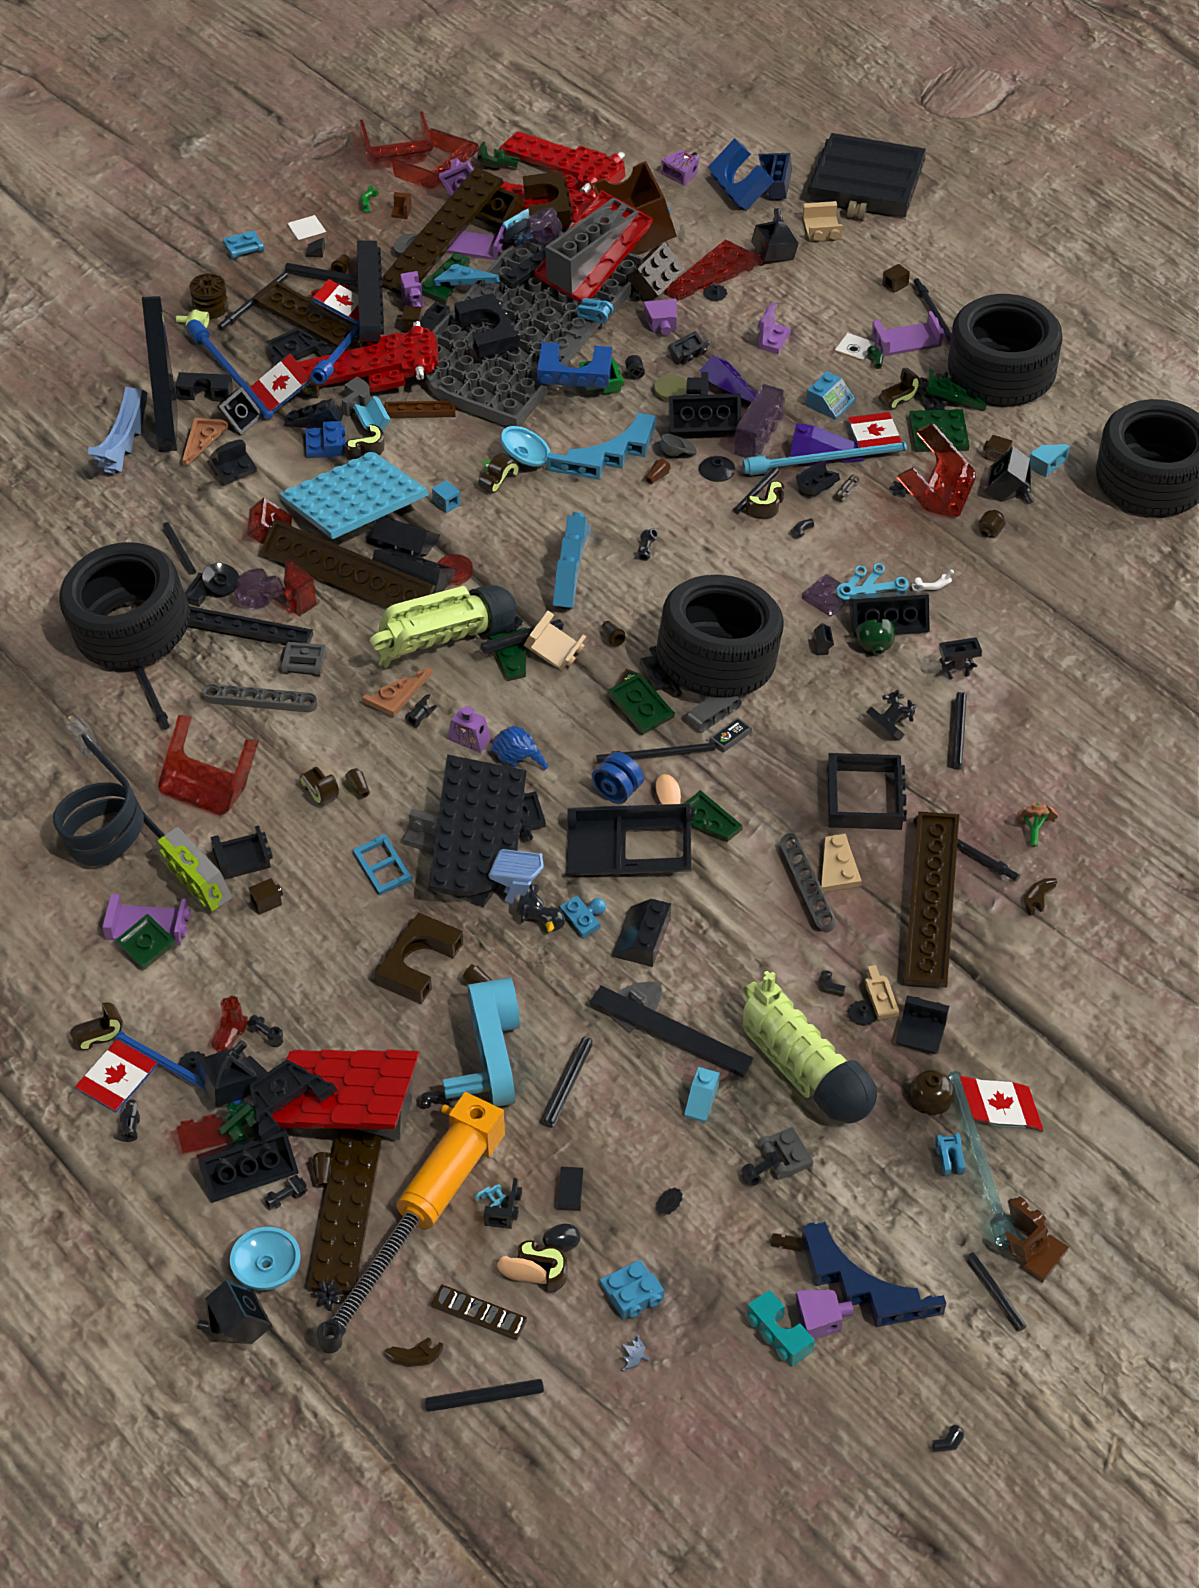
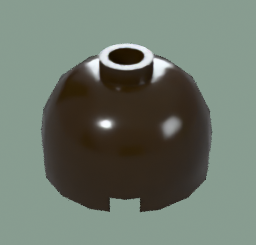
(931, 1092)

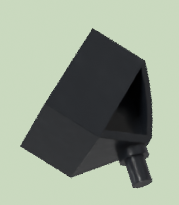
(774, 239)
(1010, 477)
(227, 1075)
(235, 1314)

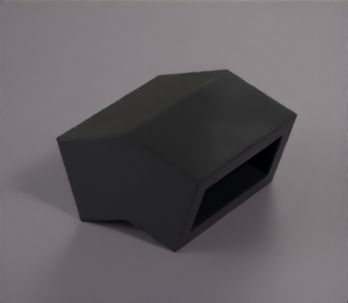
(823, 639)

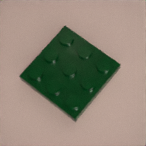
(949, 422)

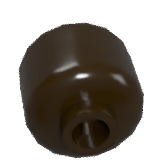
(991, 523)

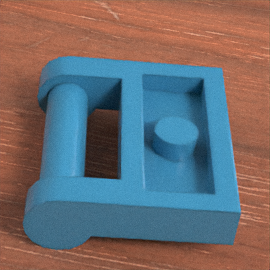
(243, 244)

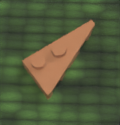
(202, 434)
(393, 697)

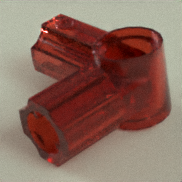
(231, 1024)

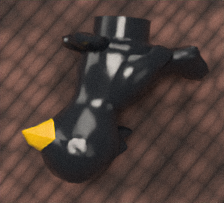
(534, 908)

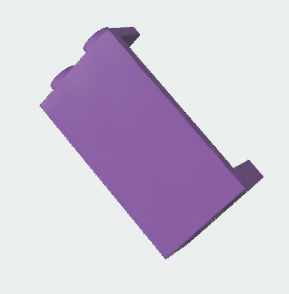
(479, 245)
(908, 337)
(122, 917)

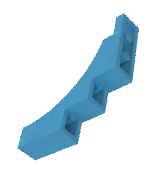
(591, 461)

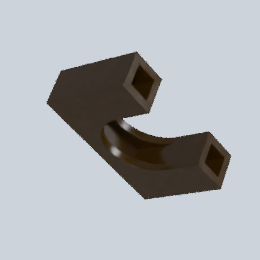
(552, 186)
(421, 933)

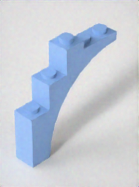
(120, 440)

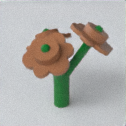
(1047, 813)

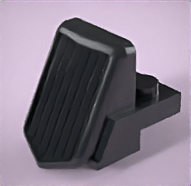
(231, 461)

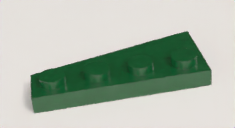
(442, 292)

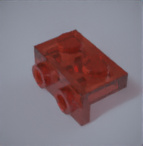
(200, 1134)

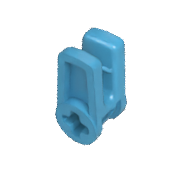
(594, 310)
(950, 1146)

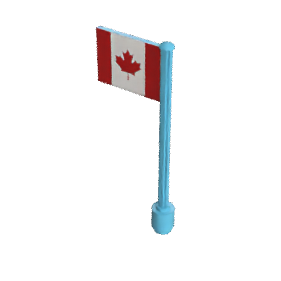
(872, 434)

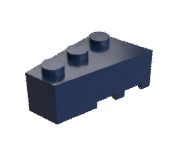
(779, 169)

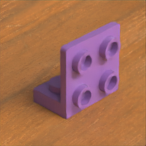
(771, 336)

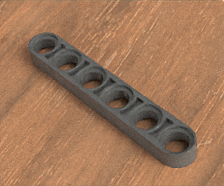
(259, 700)
(805, 883)

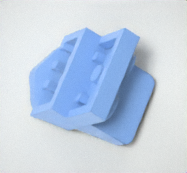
(515, 871)

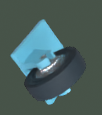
(516, 228)

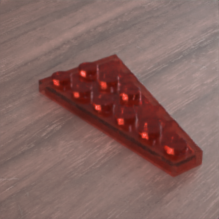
(716, 267)

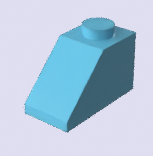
(1048, 458)
(702, 1094)

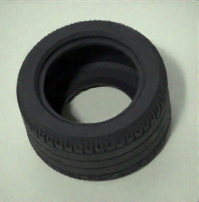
(1009, 324)
(1156, 431)
(114, 577)
(719, 635)

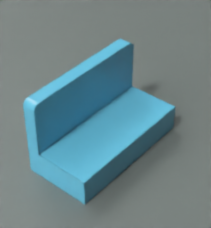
(373, 413)

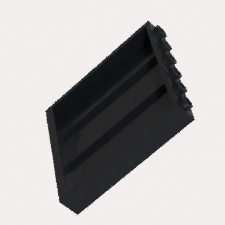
(867, 173)

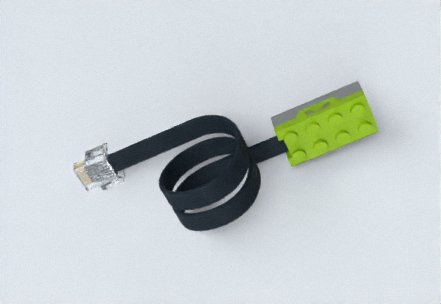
(182, 854)

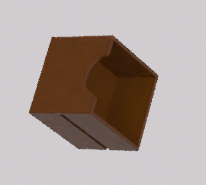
(646, 196)

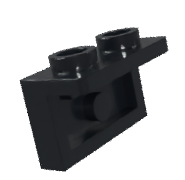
(688, 347)
(816, 479)

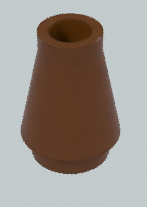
(657, 471)

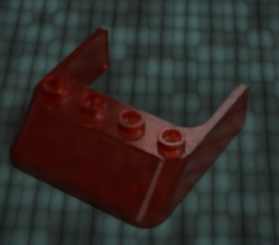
(459, 147)
(400, 150)
(949, 480)
(198, 781)

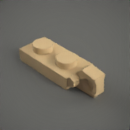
(881, 994)

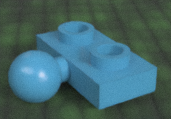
(581, 916)

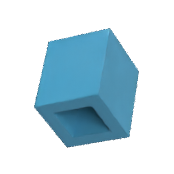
(446, 496)

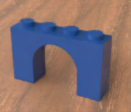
(724, 169)
(594, 374)

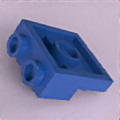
(325, 440)

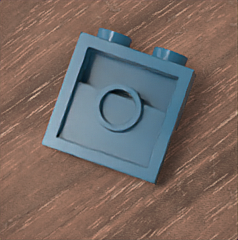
(632, 1289)

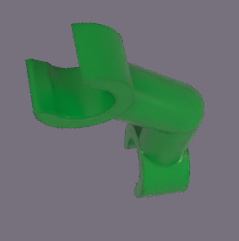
(363, 198)

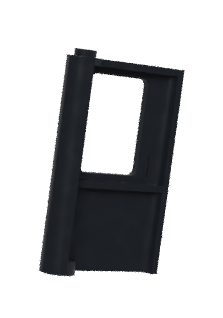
(599, 838)

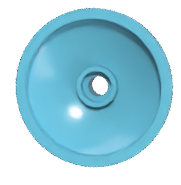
(524, 446)
(261, 1248)

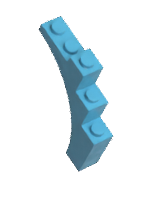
(570, 559)

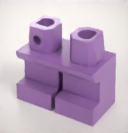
(411, 289)

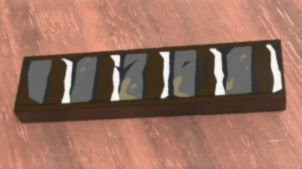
(479, 1312)

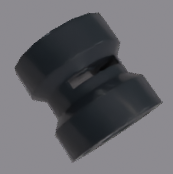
(634, 367)

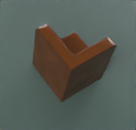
(402, 205)

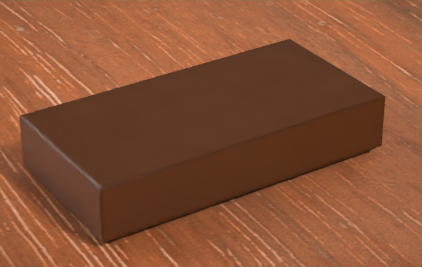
(1048, 1260)

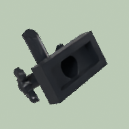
(958, 653)
(893, 713)

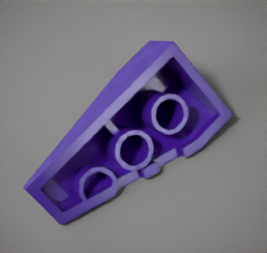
(727, 377)
(814, 440)

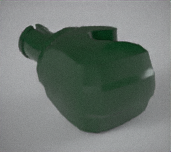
(497, 161)

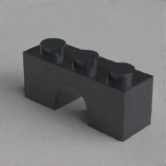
(191, 384)

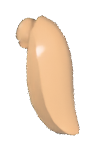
(667, 790)
(522, 1270)

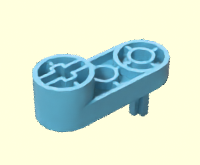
(492, 1011)

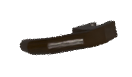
(1036, 894)
(416, 1356)

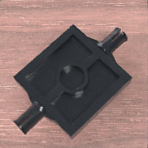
(656, 675)
(532, 815)

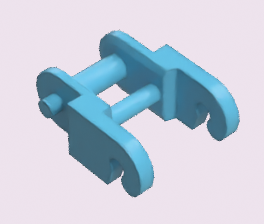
(487, 1193)

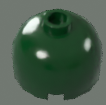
(876, 636)

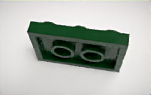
(641, 703)

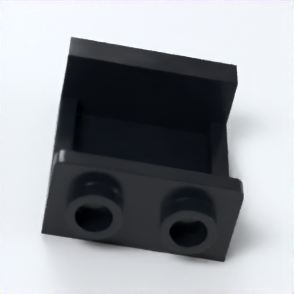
(242, 854)

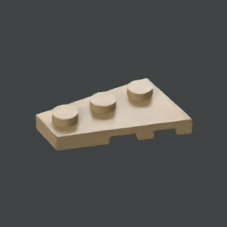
(839, 865)

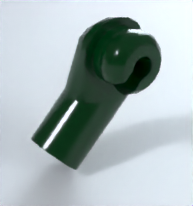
(876, 355)

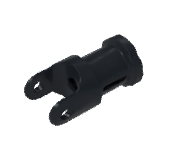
(420, 712)
(129, 1118)

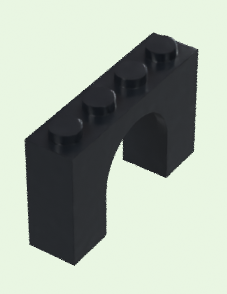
(488, 309)

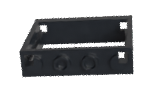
(866, 763)

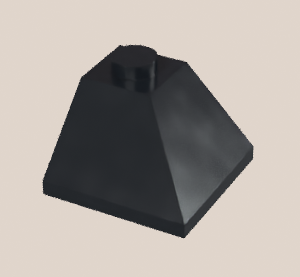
(240, 410)

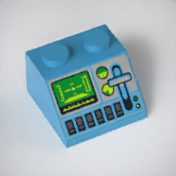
(829, 396)

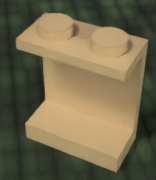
(821, 221)
(553, 643)

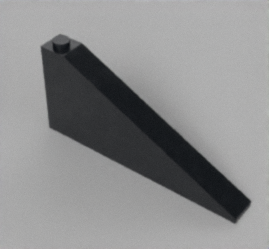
(160, 375)

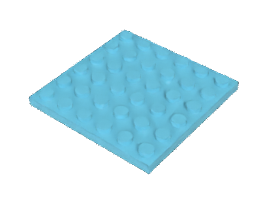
(353, 494)

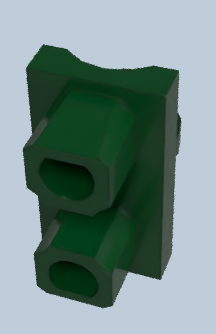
(237, 1118)

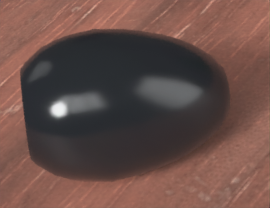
(562, 1236)

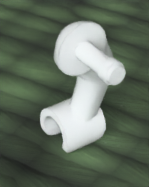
(943, 581)

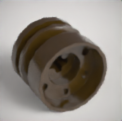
(209, 295)

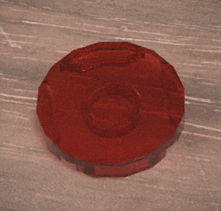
(463, 566)

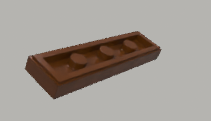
(420, 409)

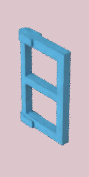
(382, 839)

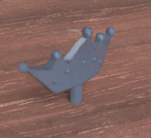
(635, 1354)

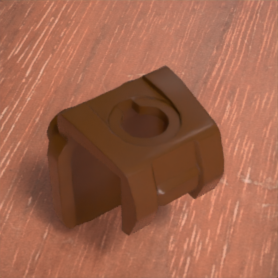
(1032, 1225)

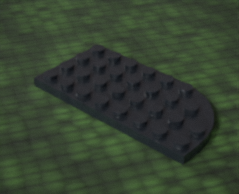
(475, 821)

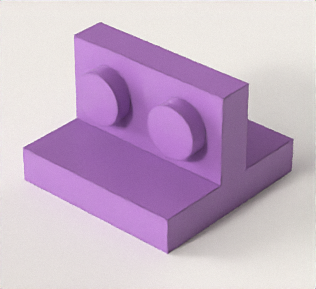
(456, 175)

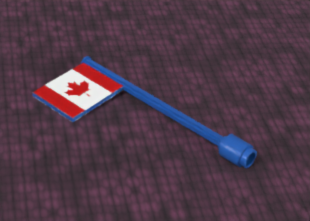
(346, 305)
(271, 389)
(125, 1069)

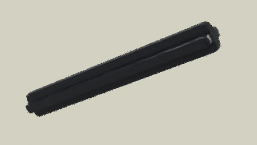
(321, 274)
(513, 638)
(959, 730)
(568, 1082)
(484, 1395)

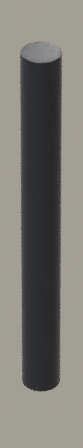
(757, 489)
(179, 548)
(996, 1291)

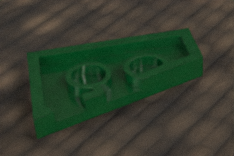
(512, 658)
(712, 818)

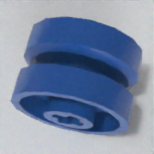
(617, 777)

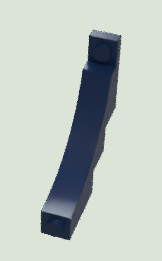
(887, 1301)

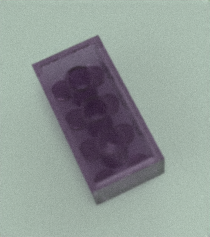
(759, 422)

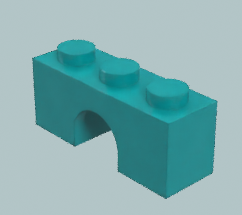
(791, 1344)

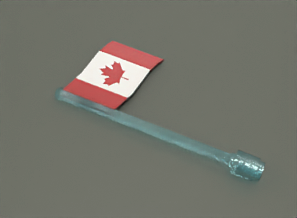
(997, 1105)

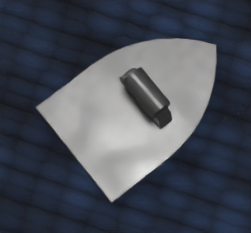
(644, 993)

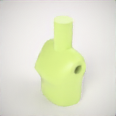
(203, 317)

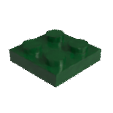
(145, 941)

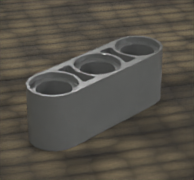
(712, 711)

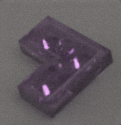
(821, 595)

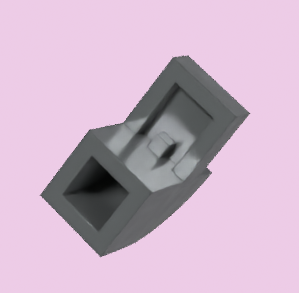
(356, 392)

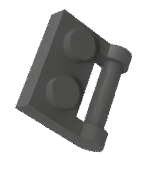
(306, 654)
(791, 1150)

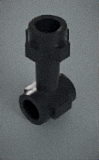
(647, 536)
(274, 1034)
(751, 1174)
(295, 1186)

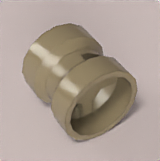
(857, 210)

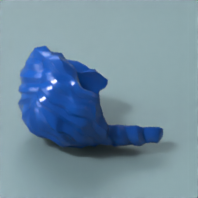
(515, 745)

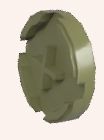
(670, 386)

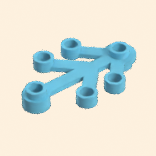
(869, 586)

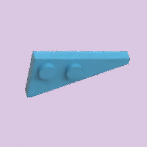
(465, 275)

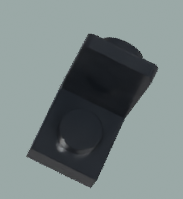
(503, 1217)

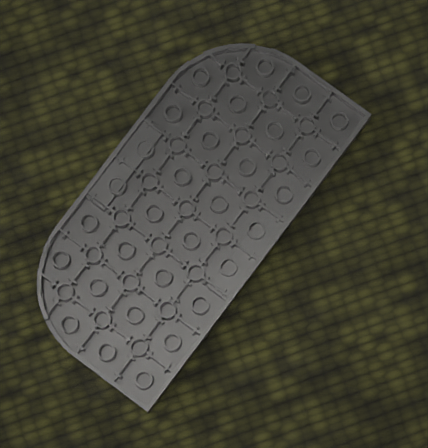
(506, 384)

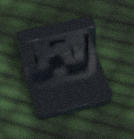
(922, 1025)

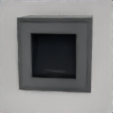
(316, 248)

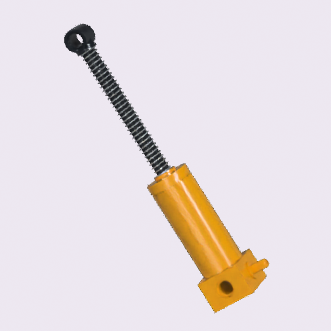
(473, 1132)

